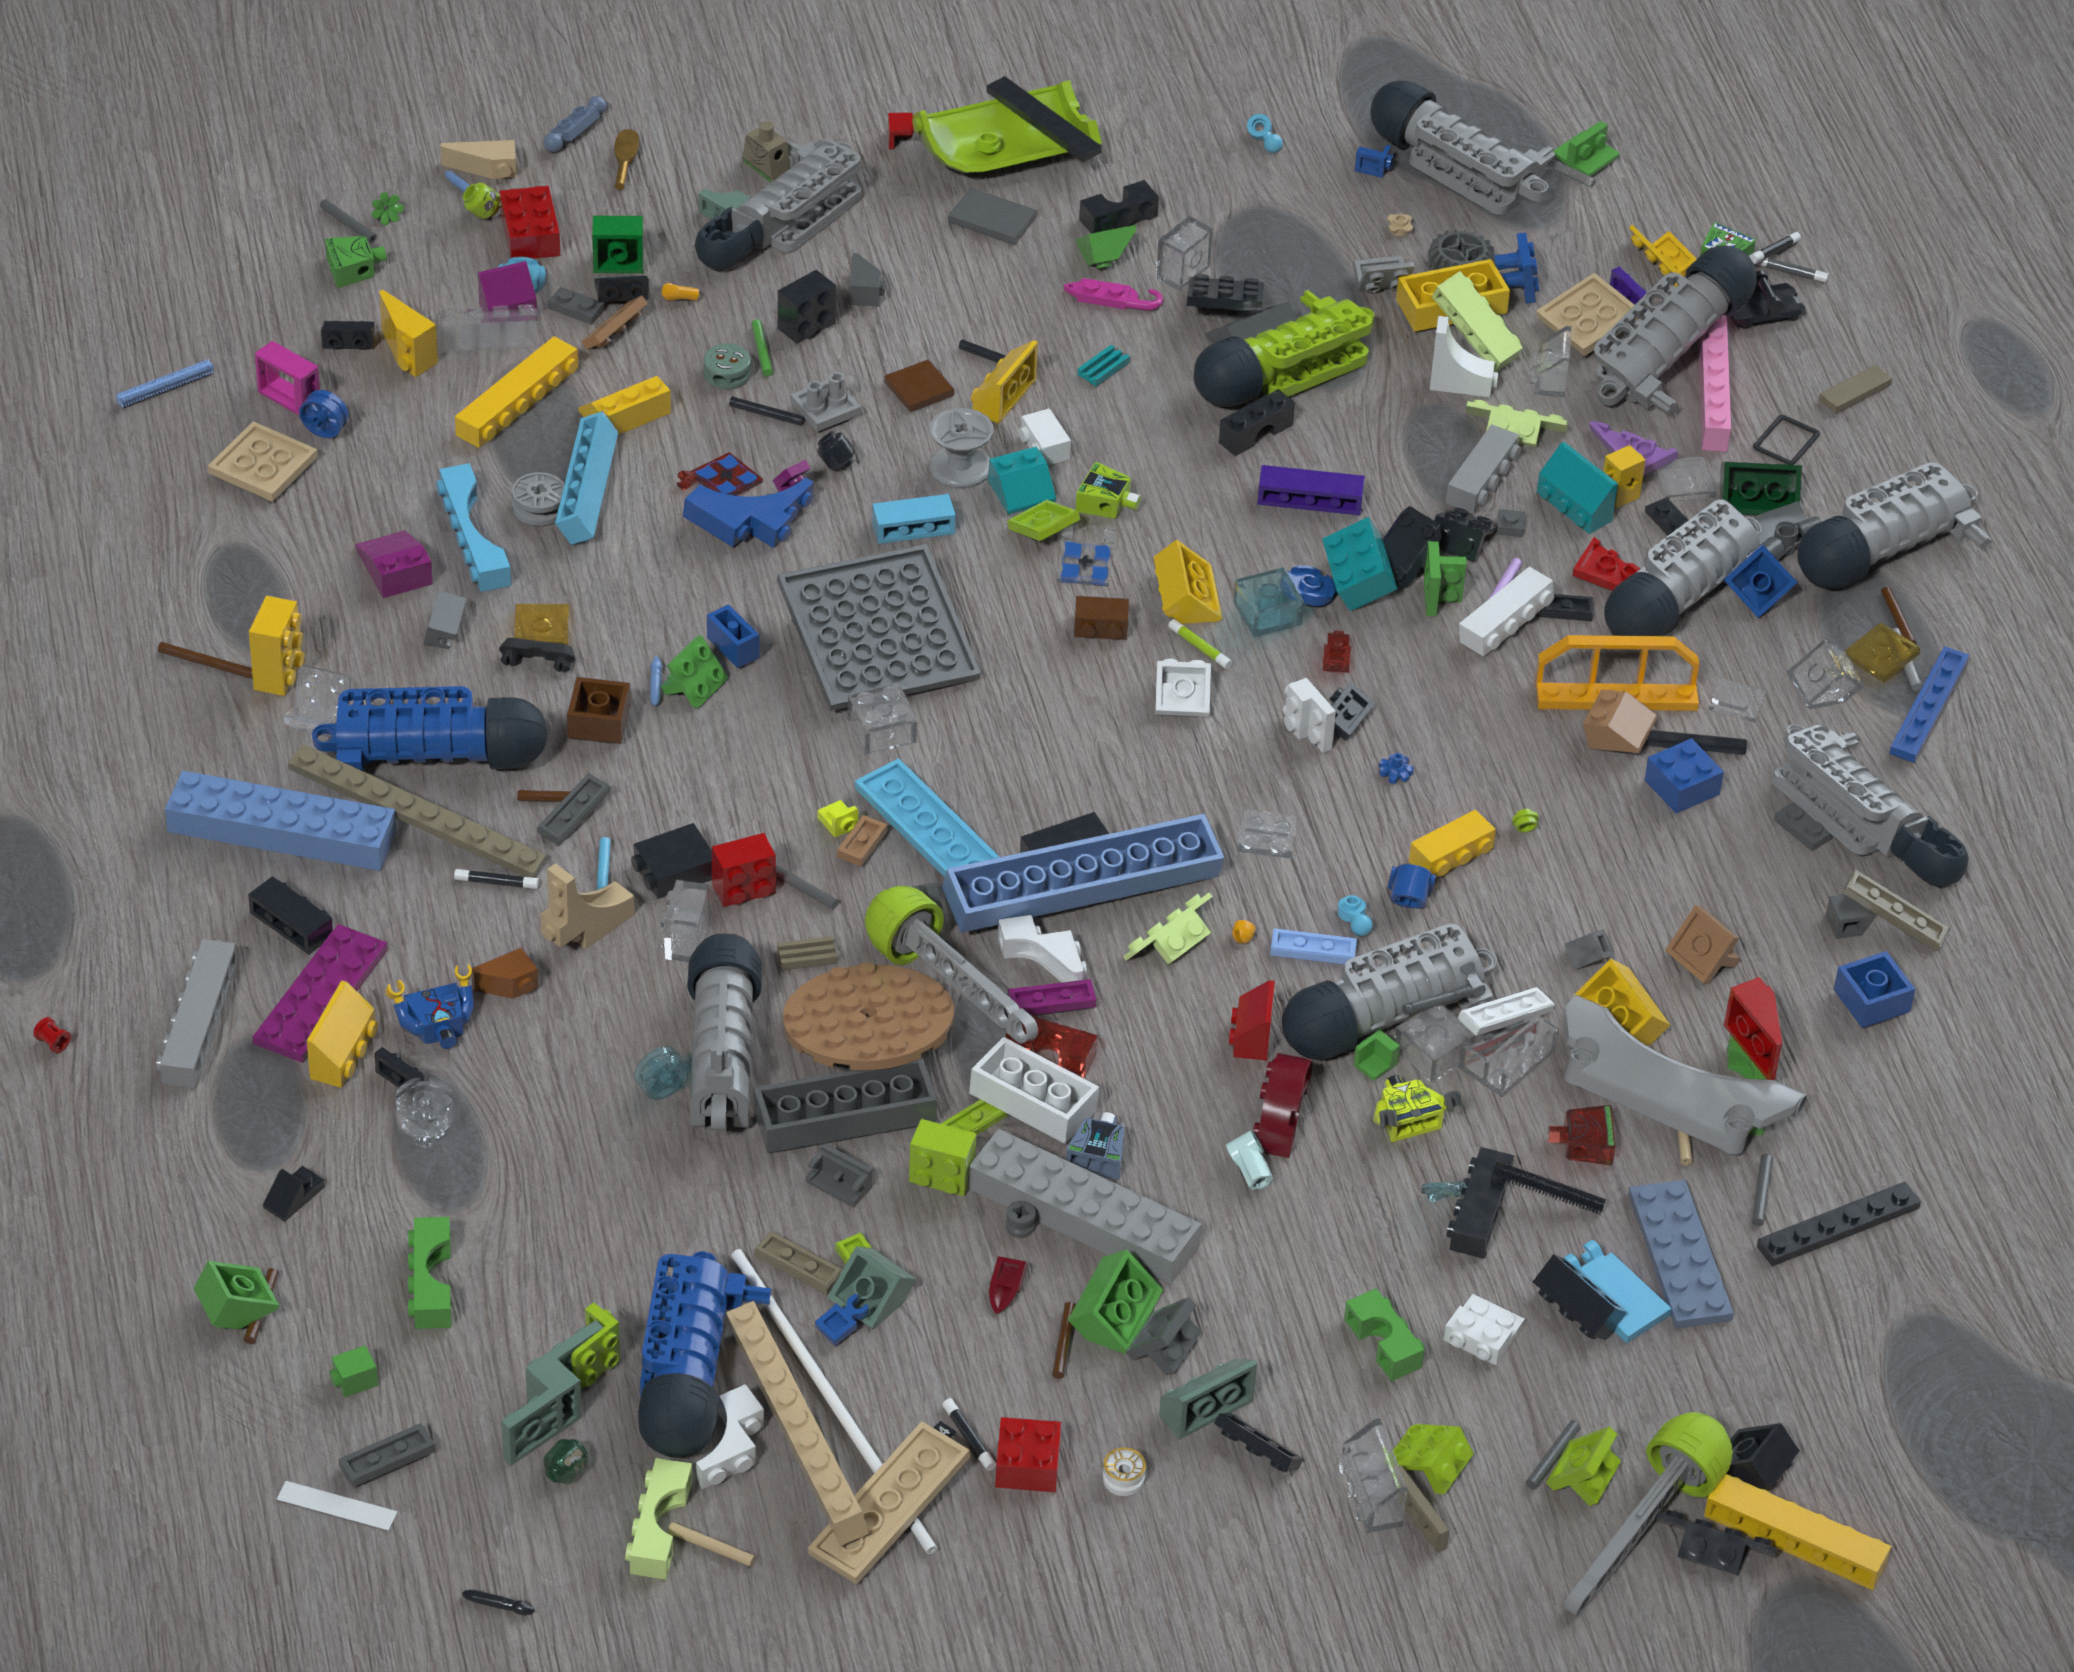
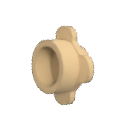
(1400, 224)

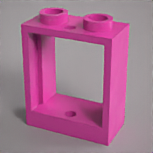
(304, 373)

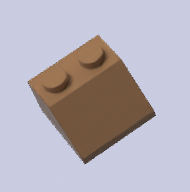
(1618, 722)

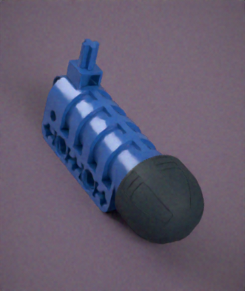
(504, 732)
(679, 1371)

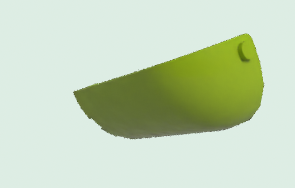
(954, 132)

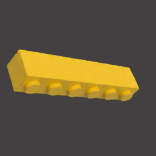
(516, 392)
(1798, 1531)

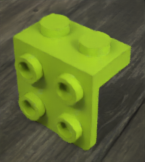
(600, 1350)
(1437, 1451)

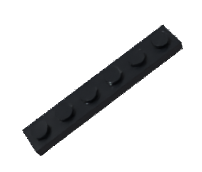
(1838, 1223)

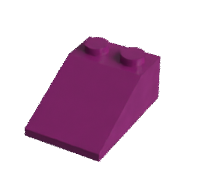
(396, 563)

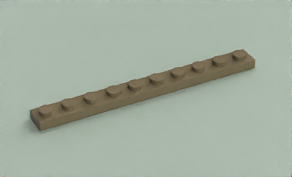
(417, 811)

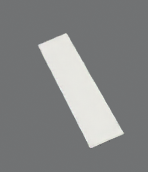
(337, 1505)

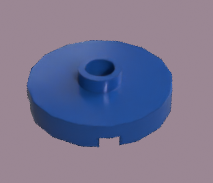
(1312, 585)

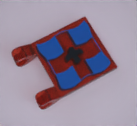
(722, 475)

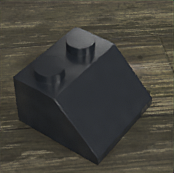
(1761, 1455)

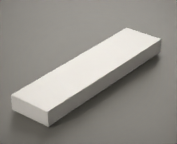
(1505, 1011)

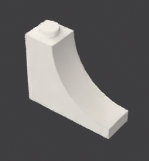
(1458, 370)

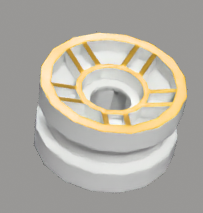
(1131, 1465)

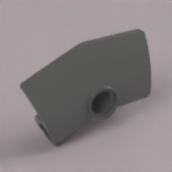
(1784, 529)

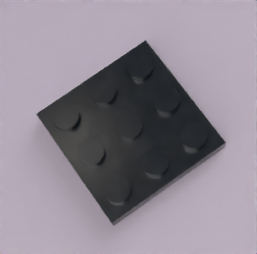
(1225, 293)

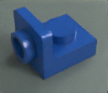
(1373, 161)

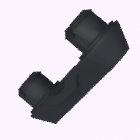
(515, 647)

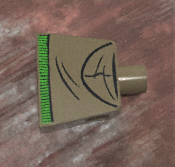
(766, 152)

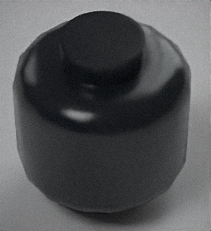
(836, 450)

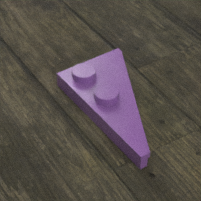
(1613, 441)

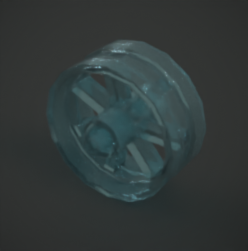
(661, 1073)

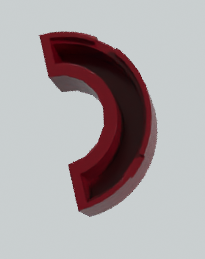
(1282, 1098)

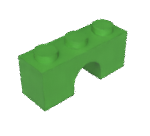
(1374, 1316)

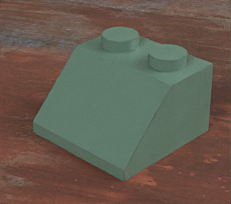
(876, 1283)

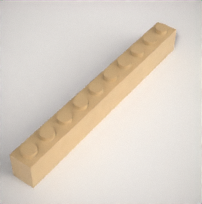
(797, 1423)

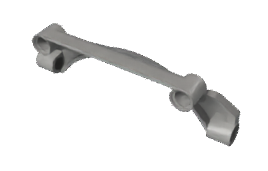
(1680, 1096)

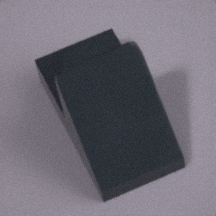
(292, 1192)

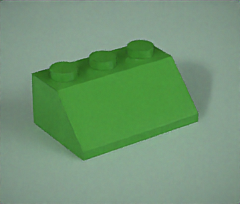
(1115, 1302)

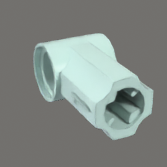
(1247, 1155)

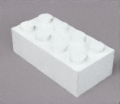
(1033, 1090)

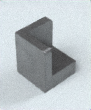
(1589, 949)

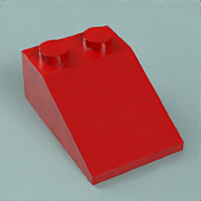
(1755, 1024)

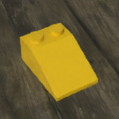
(408, 335)

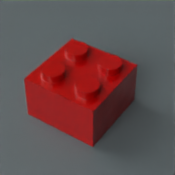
(743, 870)
(1028, 1454)

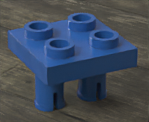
(1526, 268)

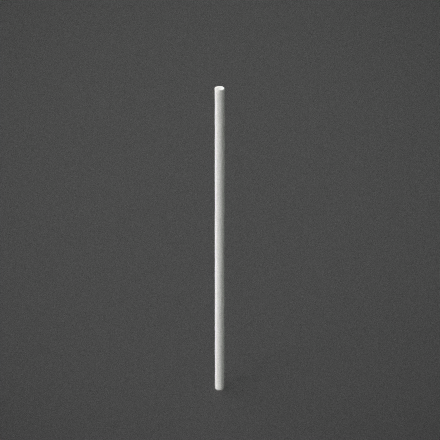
(825, 1389)

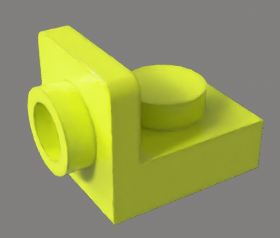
(838, 818)

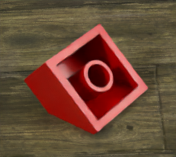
(1252, 1023)

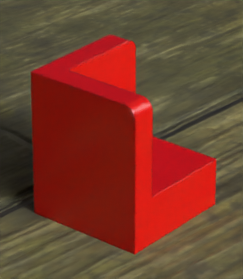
(899, 126)

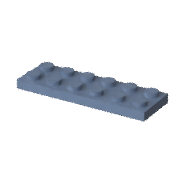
(1680, 1254)

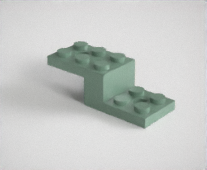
(551, 1399)

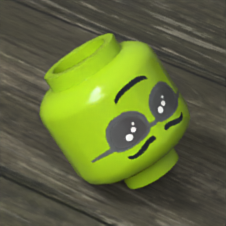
(481, 200)

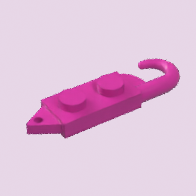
(1111, 295)

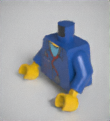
(435, 1012)

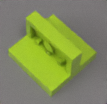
(1586, 1465)

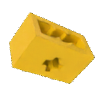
(1627, 469)

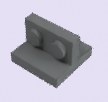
(1166, 1336)

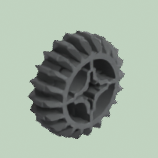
(1458, 249)

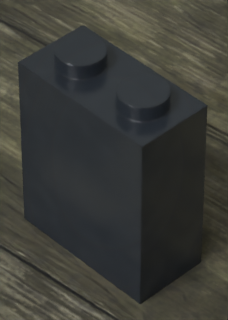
(673, 857)

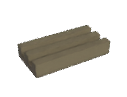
(807, 950)

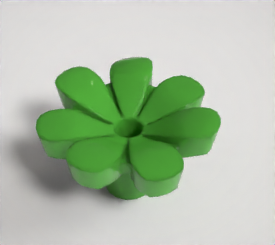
(389, 211)

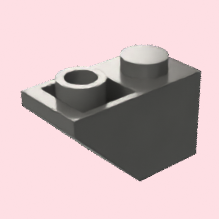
(1847, 916)

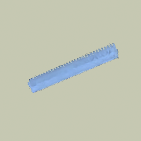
(164, 383)

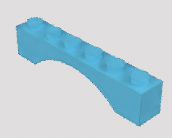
(487, 561)

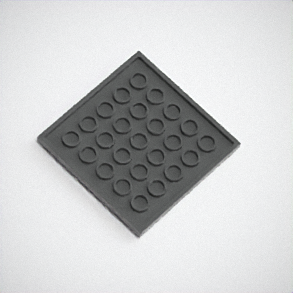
(878, 625)

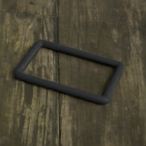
(1783, 417)

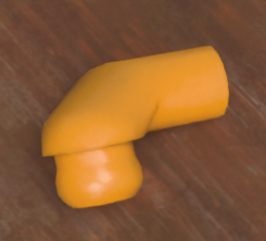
(676, 292)

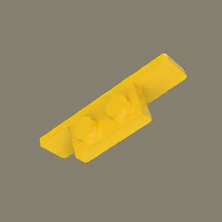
(1666, 251)

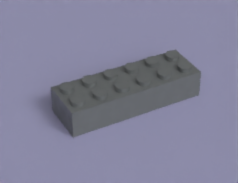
(843, 1105)

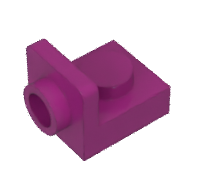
(791, 476)

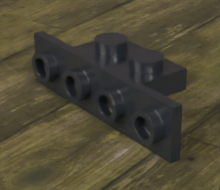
(1714, 1547)

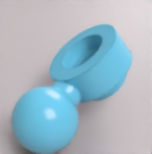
(1272, 142)
(1353, 910)

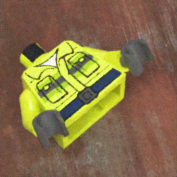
(1412, 1108)

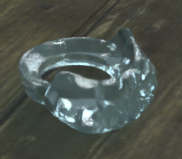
(1442, 1190)

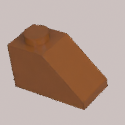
(506, 975)

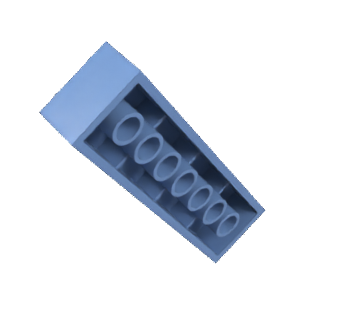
(281, 820)

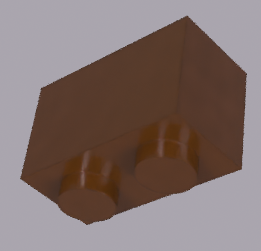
(1101, 617)

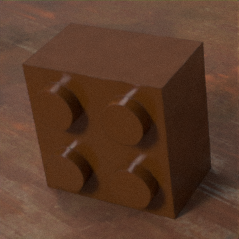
(598, 710)

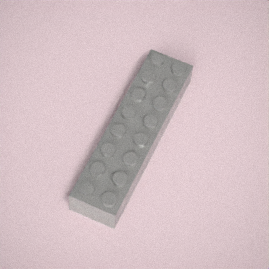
(1085, 1205)

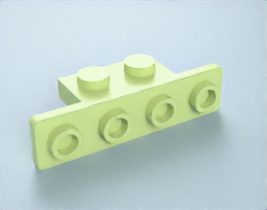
(1524, 423)
(1178, 935)

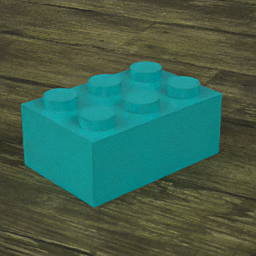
(1359, 563)

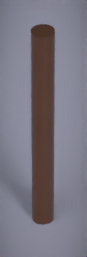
(206, 660)

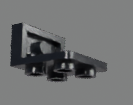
(1463, 533)

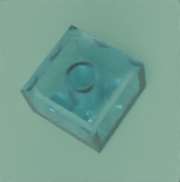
(1268, 602)

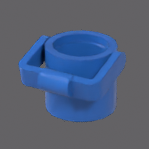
(1410, 885)

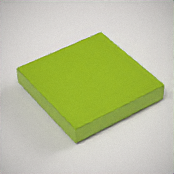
(1043, 520)

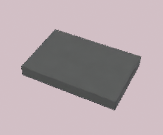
(992, 215)

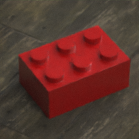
(530, 222)

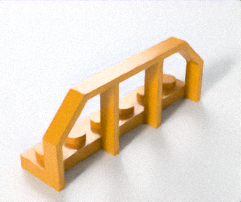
(1583, 695)

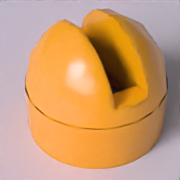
(1243, 931)

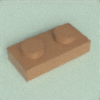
(862, 840)

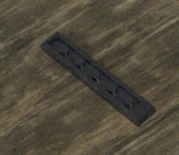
(1044, 119)

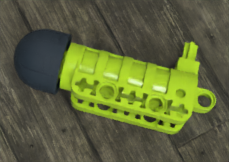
(1304, 349)

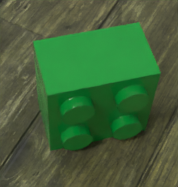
(617, 244)

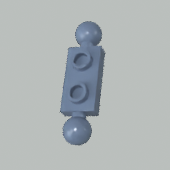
(575, 123)

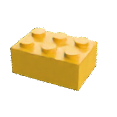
(276, 645)

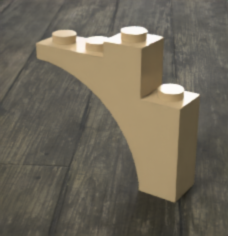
(582, 916)

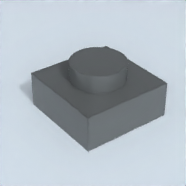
(1510, 523)

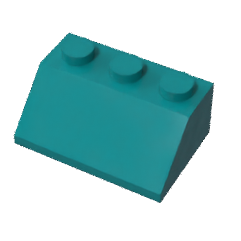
(1578, 488)

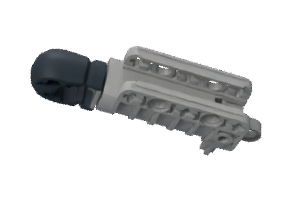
(785, 205)
(1873, 815)

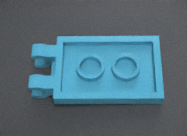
(1615, 1279)

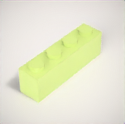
(1477, 321)

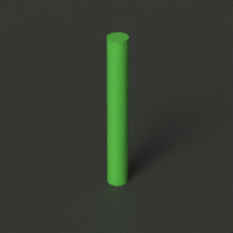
(762, 348)

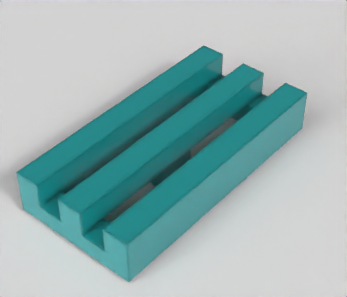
(1100, 363)

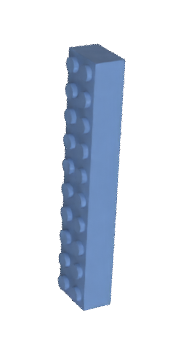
(1083, 872)

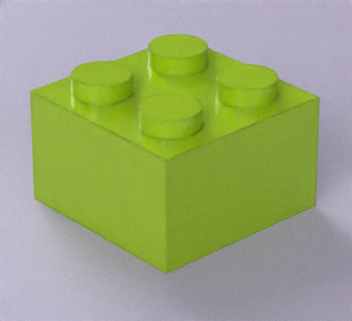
(941, 1157)

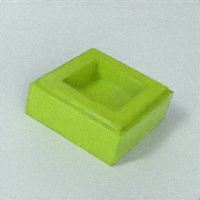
(846, 1247)

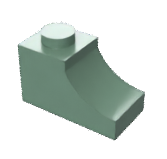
(713, 204)

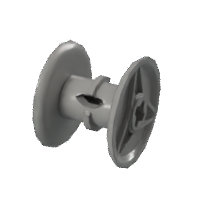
(961, 436)

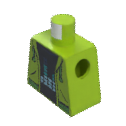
(1105, 493)

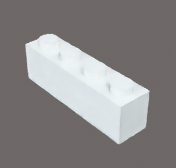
(1506, 611)

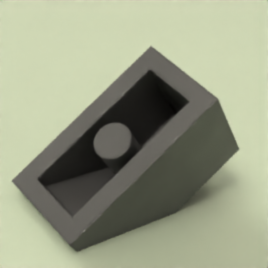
(865, 283)

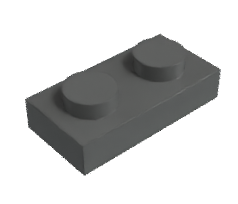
(576, 305)
(1802, 826)

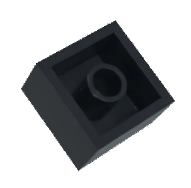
(806, 306)

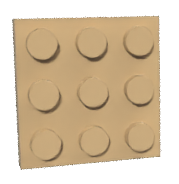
(1589, 308)
(262, 461)

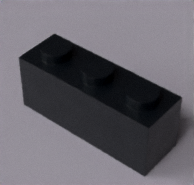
(1065, 832)
(290, 914)
(1578, 1298)

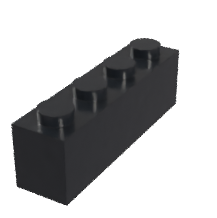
(1480, 1204)

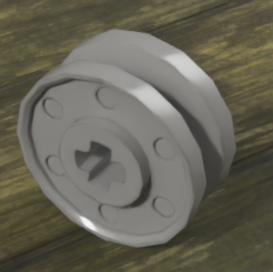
(537, 498)

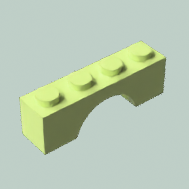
(652, 1547)

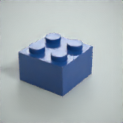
(1683, 775)
(1874, 989)

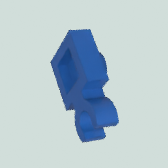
(839, 1322)

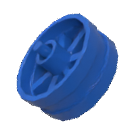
(321, 416)

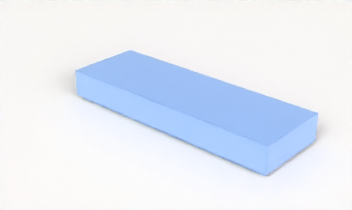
(1312, 946)

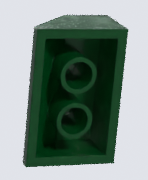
(1759, 486)

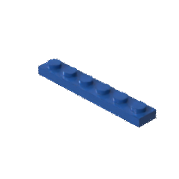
(1929, 704)

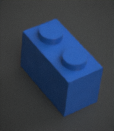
(733, 636)

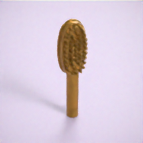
(625, 150)

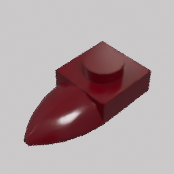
(1006, 1282)

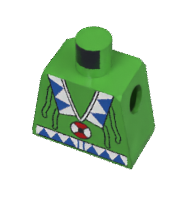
(1723, 235)

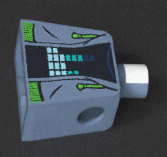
(1098, 1146)

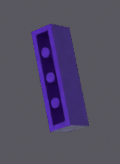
(1310, 490)

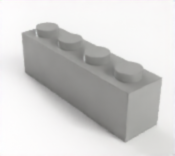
(1483, 469)

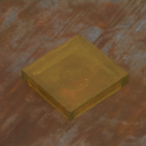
(542, 622)
(1882, 652)

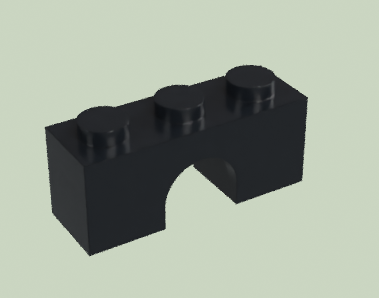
(1137, 204)
(1240, 428)

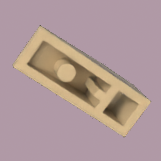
(481, 158)

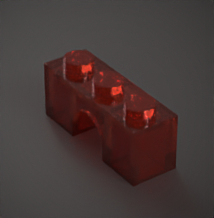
(1074, 1046)

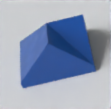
(1760, 580)

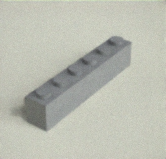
(197, 1013)

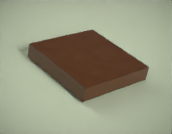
(919, 385)

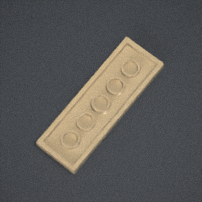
(893, 1500)

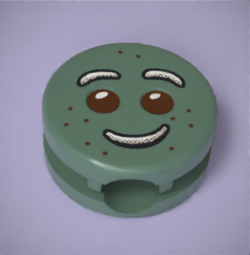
(727, 366)

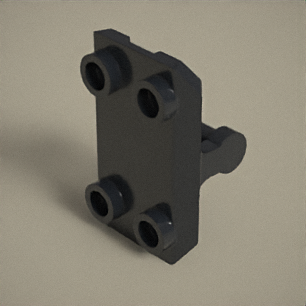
(1769, 303)
(1407, 544)

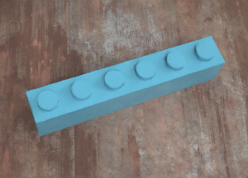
(586, 478)

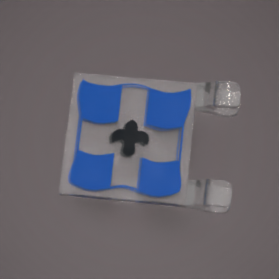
(1085, 561)

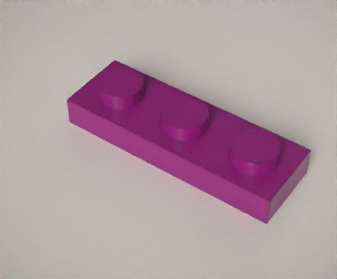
(1054, 997)

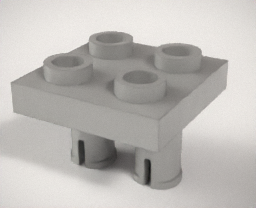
(825, 402)

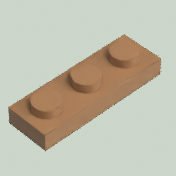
(615, 323)

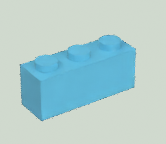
(913, 518)

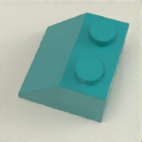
(1021, 480)

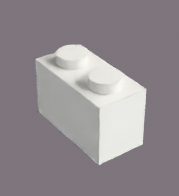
(1047, 434)

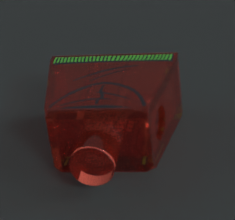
(1586, 1135)

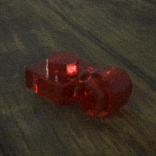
(1337, 652)

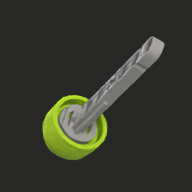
(907, 924)
(1689, 1456)

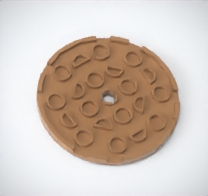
(903, 1007)

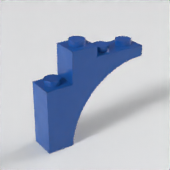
(736, 517)

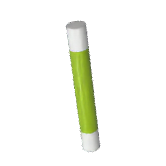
(1200, 644)

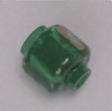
(565, 1461)

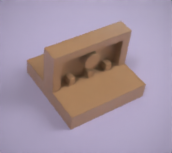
(1703, 945)

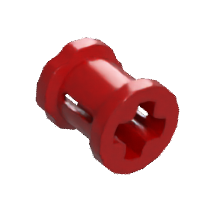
(52, 1035)

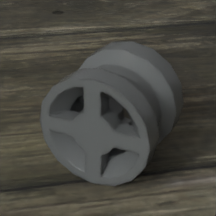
(1022, 1226)

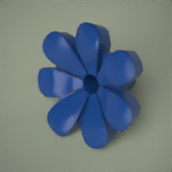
(1396, 767)

